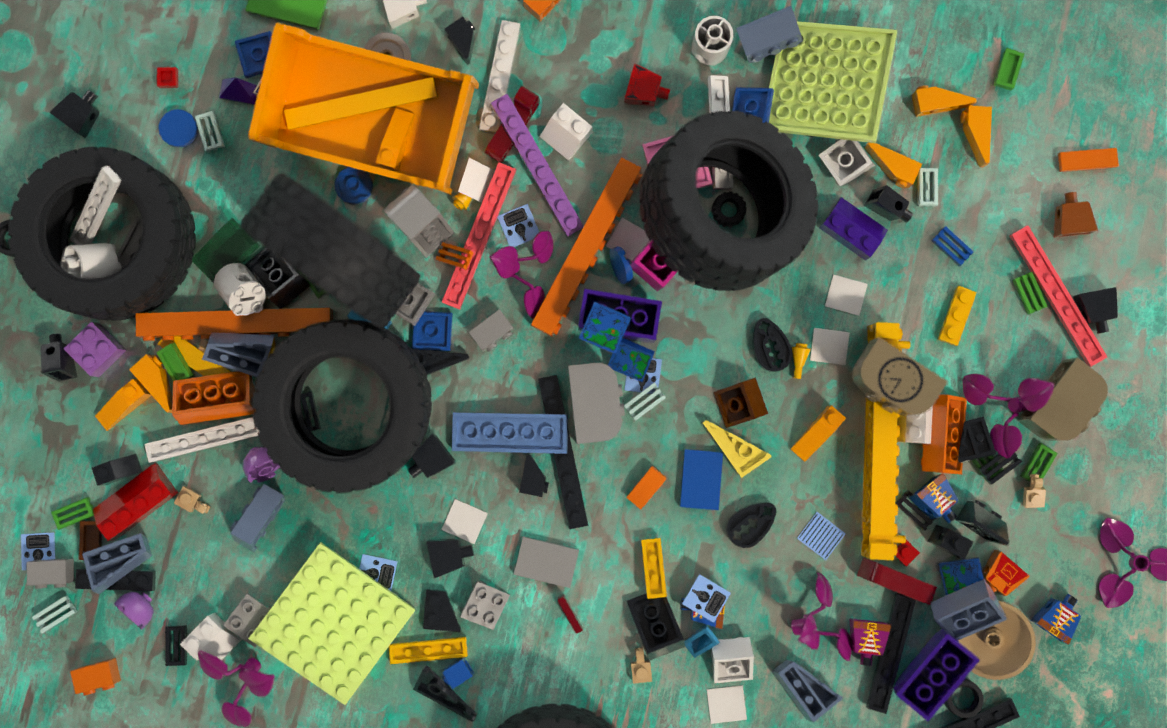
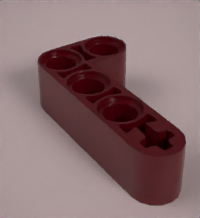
(526, 104)
(896, 581)

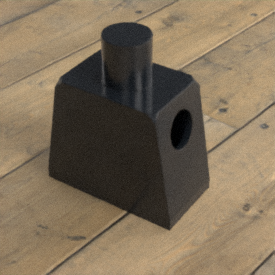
(77, 112)
(888, 204)
(1098, 307)
(56, 361)
(431, 458)
(951, 541)
(447, 555)

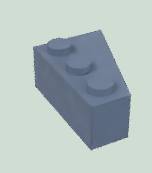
(239, 351)
(257, 517)
(115, 560)
(806, 691)

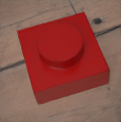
(167, 77)
(906, 553)

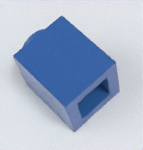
(457, 673)

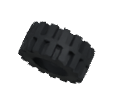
(729, 197)

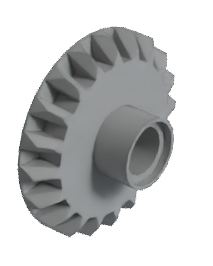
(390, 45)

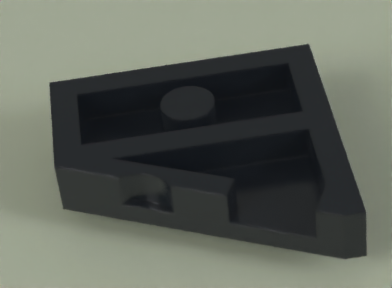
(975, 441)
(439, 612)

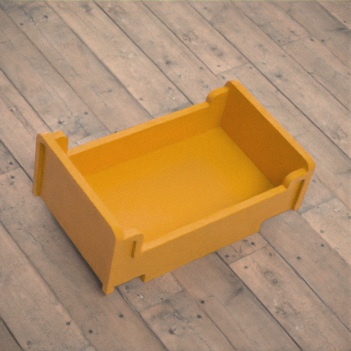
(316, 69)

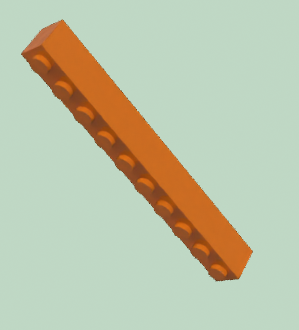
(586, 247)
(202, 323)

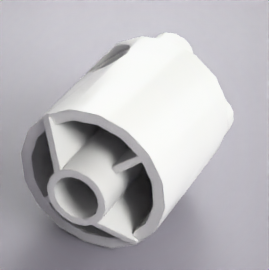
(712, 40)
(90, 260)
(240, 289)

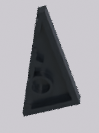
(438, 360)
(436, 689)

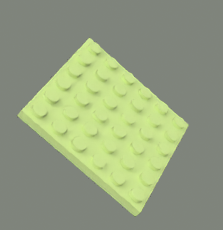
(833, 82)
(332, 623)

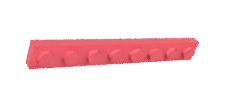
(480, 234)
(1058, 296)

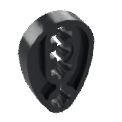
(760, 350)
(755, 534)

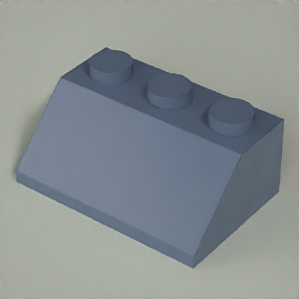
(770, 34)
(968, 610)

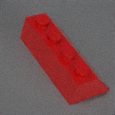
(133, 502)

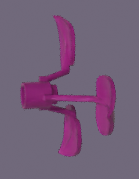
(507, 264)
(1032, 396)
(1114, 537)
(807, 628)
(259, 684)

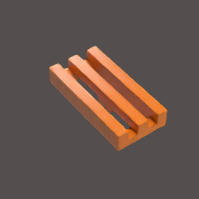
(443, 252)

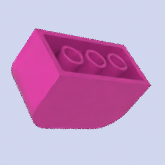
(652, 267)

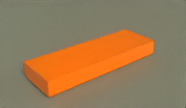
(1088, 160)

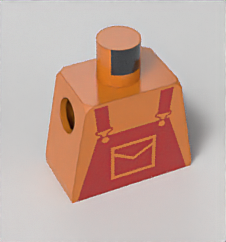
(1003, 573)

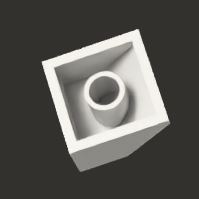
(566, 132)
(846, 160)
(915, 428)
(211, 638)
(732, 660)

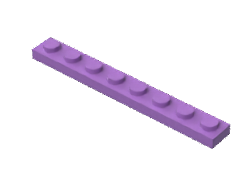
(537, 165)

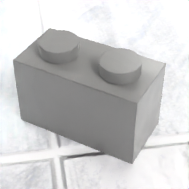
(491, 331)
(50, 572)

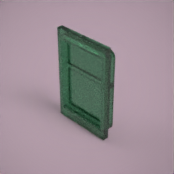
(227, 246)

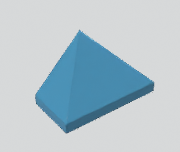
(701, 641)

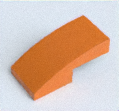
(646, 487)

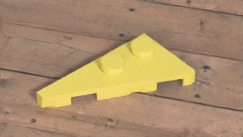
(741, 454)

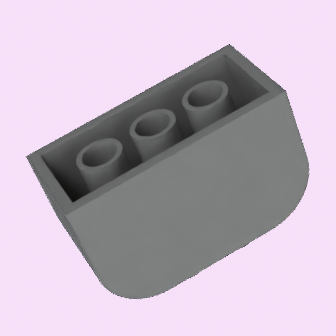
(419, 220)
(595, 402)

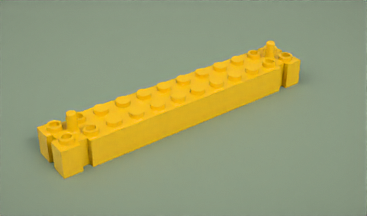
(880, 465)

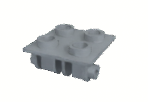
(484, 605)
(246, 618)

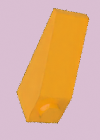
(938, 100)
(977, 130)
(395, 139)
(895, 165)
(155, 380)
(122, 403)
(818, 432)

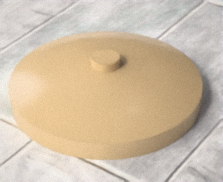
(1004, 647)

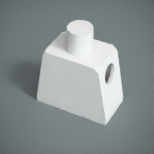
(402, 11)

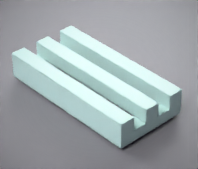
(214, 146)
(934, 203)
(657, 392)
(40, 622)

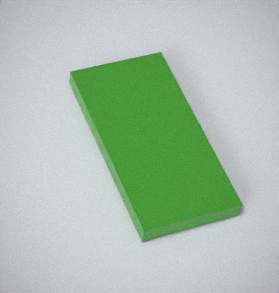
(298, 12)

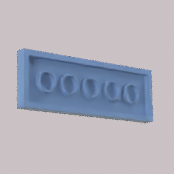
(510, 433)

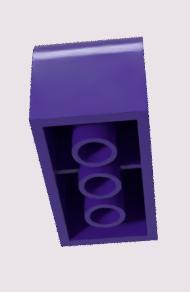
(643, 313)
(935, 674)

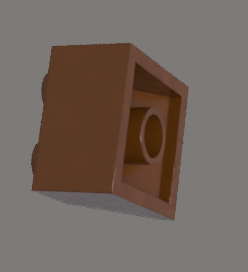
(741, 402)

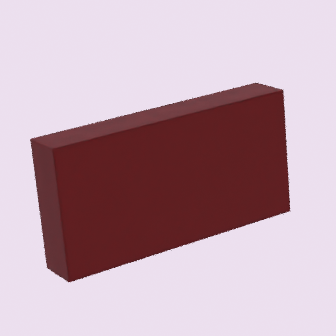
(571, 616)

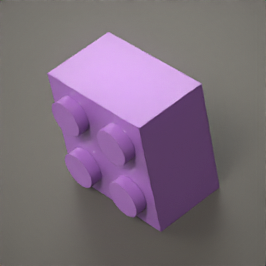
(95, 349)

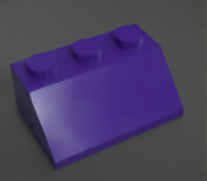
(854, 229)

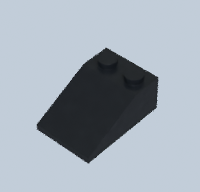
(278, 278)
(984, 523)
(656, 625)

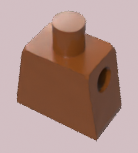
(1074, 217)

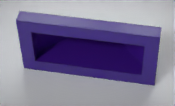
(238, 90)

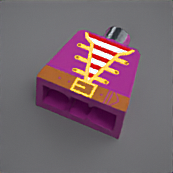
(868, 638)

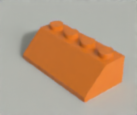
(212, 397)
(947, 427)

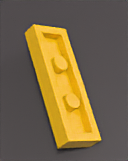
(957, 316)
(654, 568)

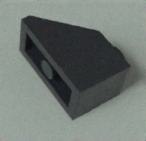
(462, 37)
(116, 470)
(533, 479)

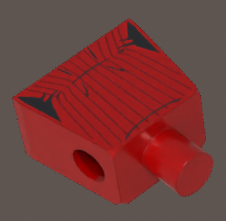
(645, 87)

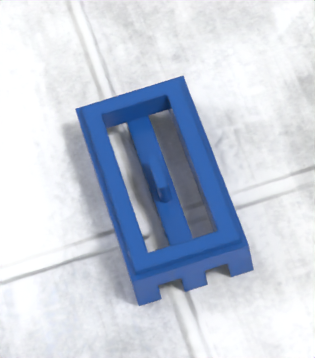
(959, 242)

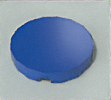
(178, 128)
(353, 185)
(621, 265)

